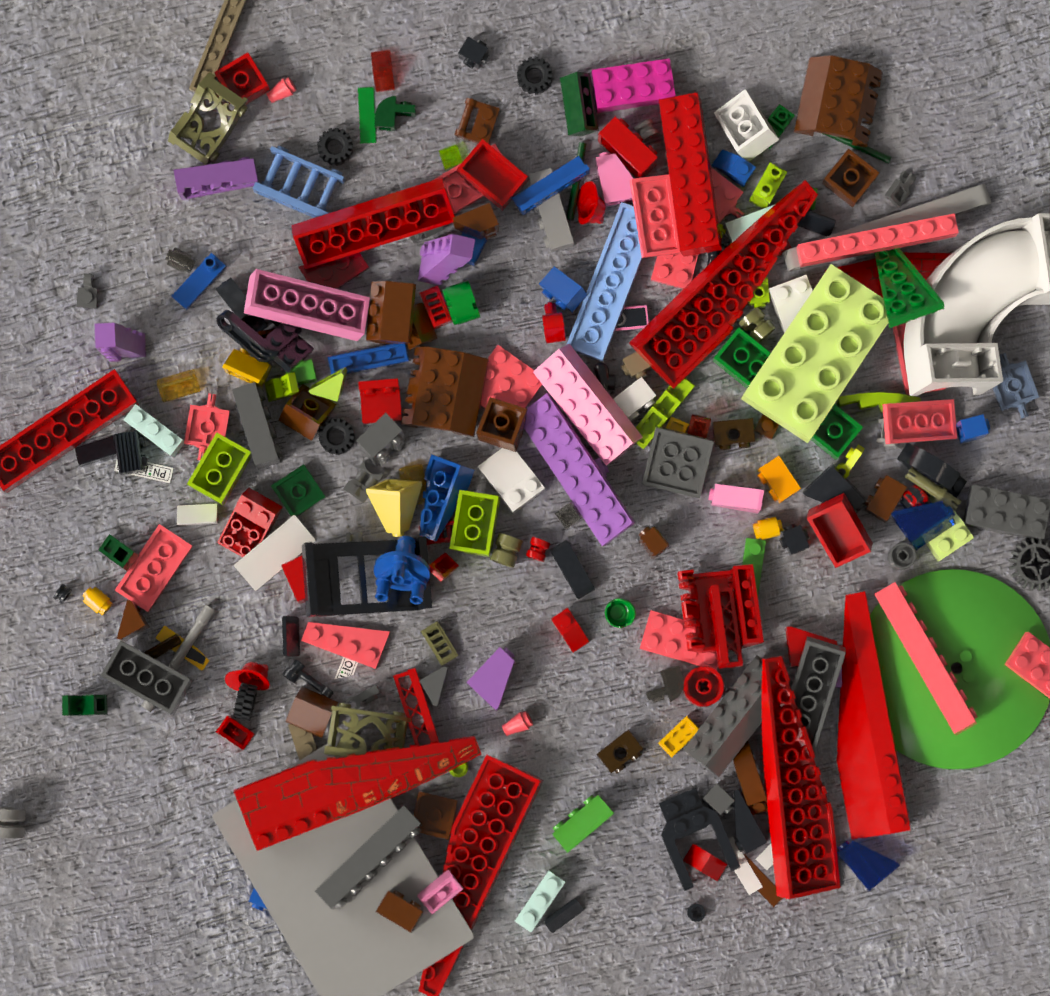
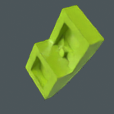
(281, 387)

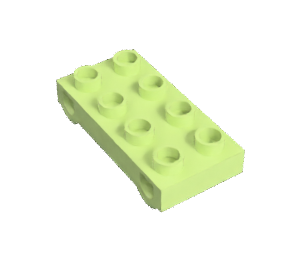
(818, 354)

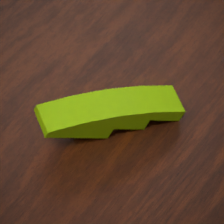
(869, 400)
(663, 410)

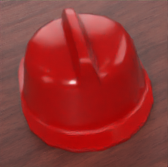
(590, 205)
(250, 673)

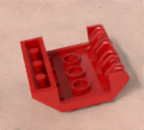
(698, 613)

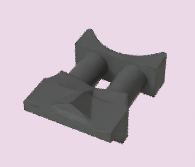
(357, 489)

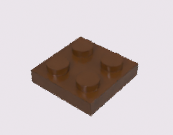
(435, 814)

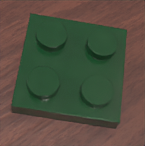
(298, 491)

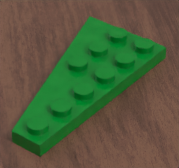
(904, 289)

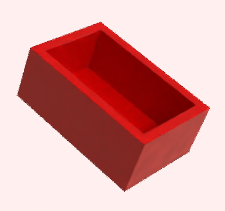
(628, 147)
(492, 174)
(839, 530)

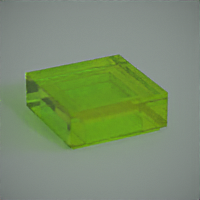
(450, 157)

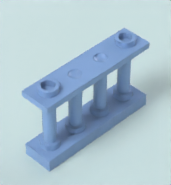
(283, 195)

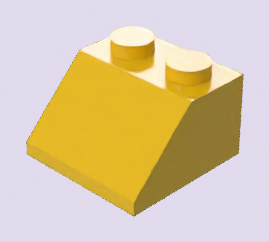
(246, 367)

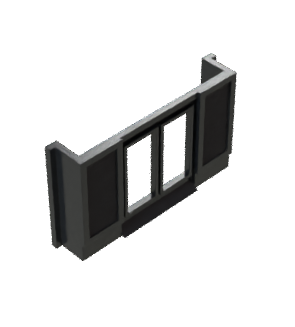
(323, 583)

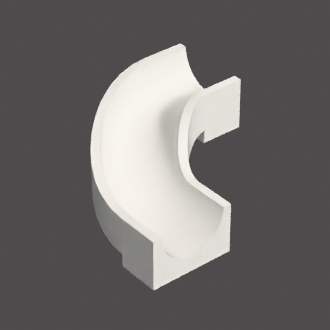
(978, 288)

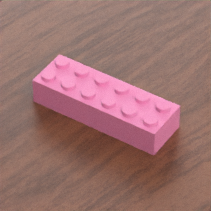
(306, 305)
(587, 404)

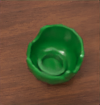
(620, 612)

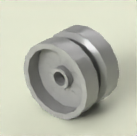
(7, 817)

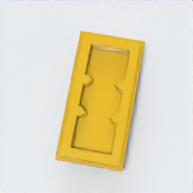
(679, 736)

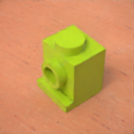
(761, 301)

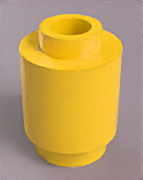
(767, 528)
(97, 600)

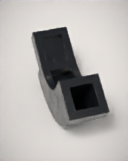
(932, 468)

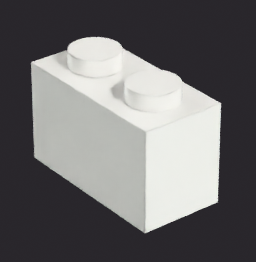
(635, 398)

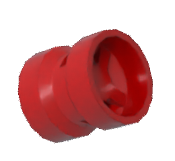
(534, 552)

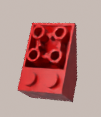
(249, 522)

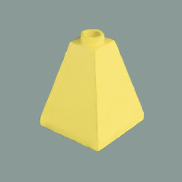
(395, 503)

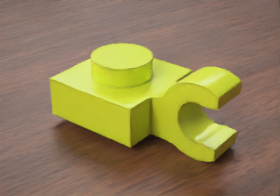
(852, 456)

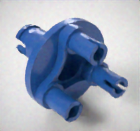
(401, 571)

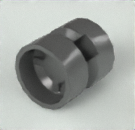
(901, 556)

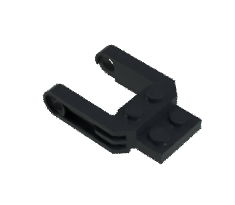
(280, 345)
(685, 816)

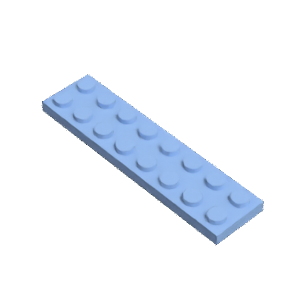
(608, 287)

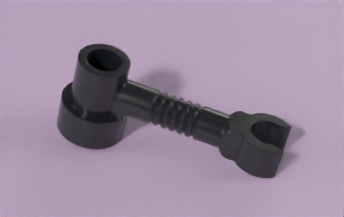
(296, 671)

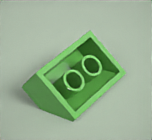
(582, 822)

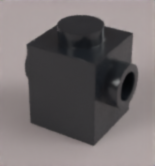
(474, 53)
(794, 539)

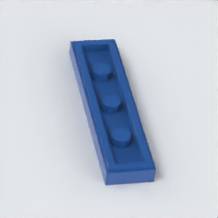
(369, 358)

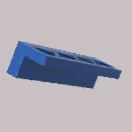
(551, 185)

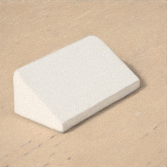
(197, 514)

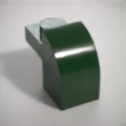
(388, 110)
(118, 552)
(84, 705)

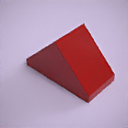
(235, 732)
(705, 862)

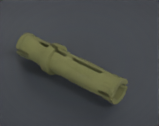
(933, 489)

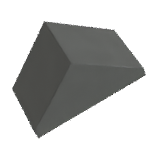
(434, 684)

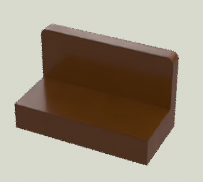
(422, 327)

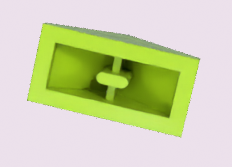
(330, 386)

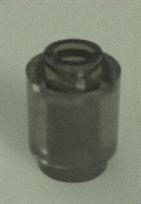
(180, 260)

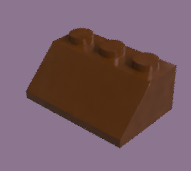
(391, 312)

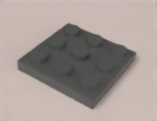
(678, 462)

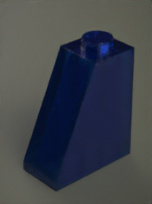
(924, 522)
(866, 863)

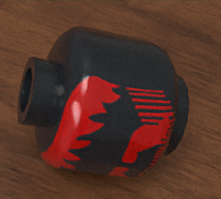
(914, 497)

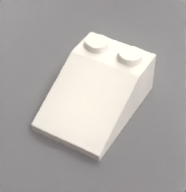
(746, 126)
(789, 299)
(511, 478)

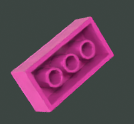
(632, 85)

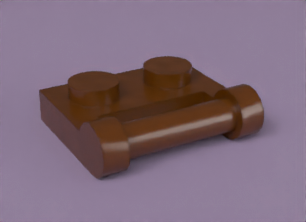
(483, 124)

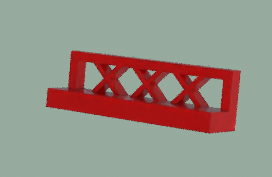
(720, 627)
(422, 703)

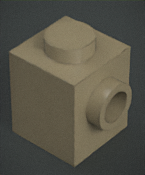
(635, 366)

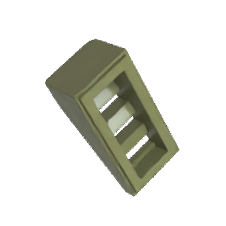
(431, 628)

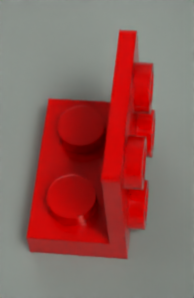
(380, 398)

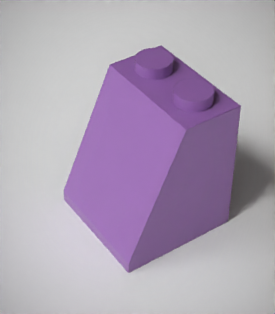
(493, 676)

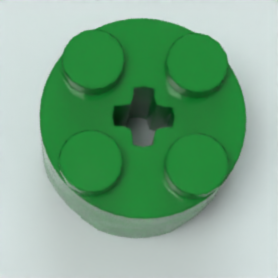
(461, 303)

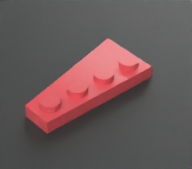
(349, 642)

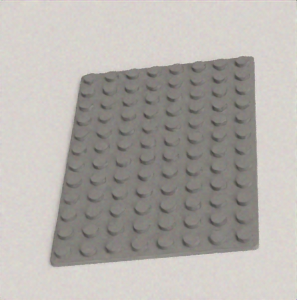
(353, 946)

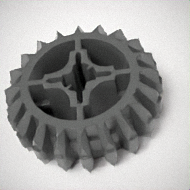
(1034, 555)

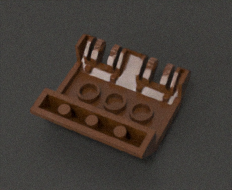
(838, 98)
(445, 390)

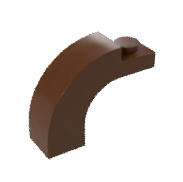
(750, 780)

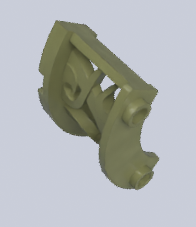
(208, 89)
(345, 746)

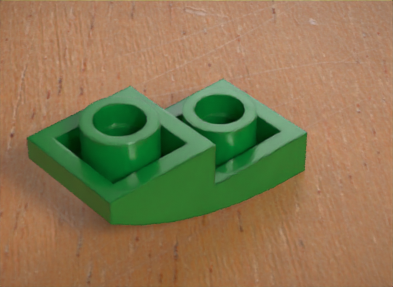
(780, 120)

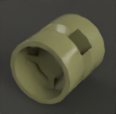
(757, 325)
(506, 549)

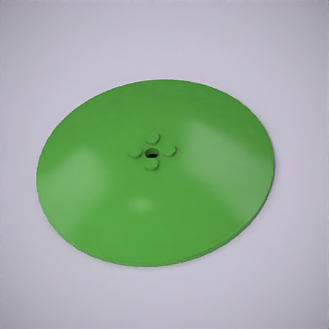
(975, 625)

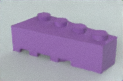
(215, 178)
(444, 257)
(118, 342)

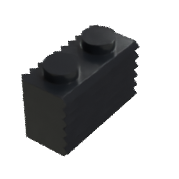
(129, 452)

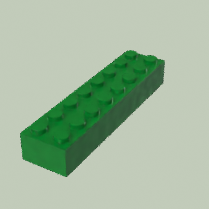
(743, 359)

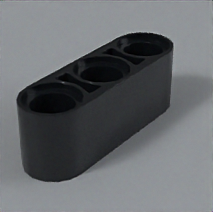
(572, 569)

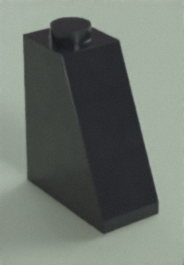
(236, 301)
(831, 484)

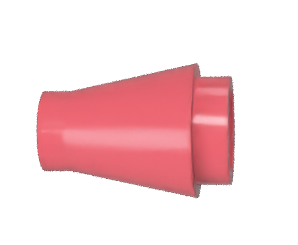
(281, 90)
(518, 723)

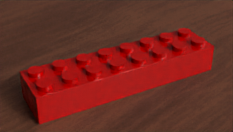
(690, 174)
(373, 223)
(63, 429)

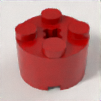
(714, 684)

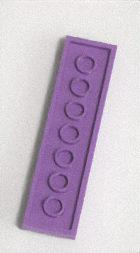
(576, 470)

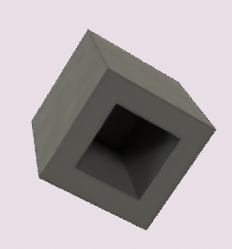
(719, 800)

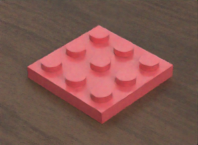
(509, 380)

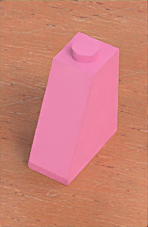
(613, 179)
(736, 498)

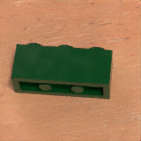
(579, 104)

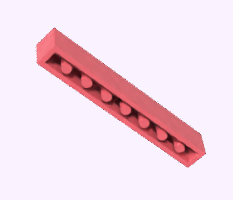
(877, 240)
(925, 658)

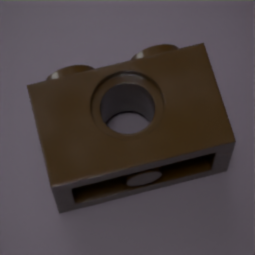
(744, 427)
(625, 741)

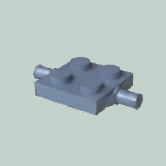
(1016, 387)

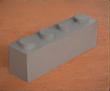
(552, 218)

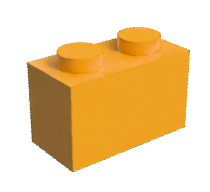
(778, 479)

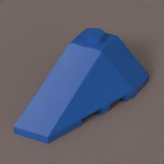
(441, 494)

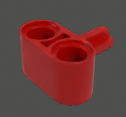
(553, 324)

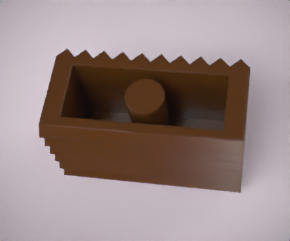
(653, 541)

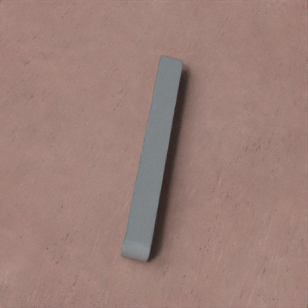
(956, 203)

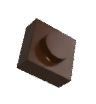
(766, 427)

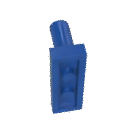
(199, 281)

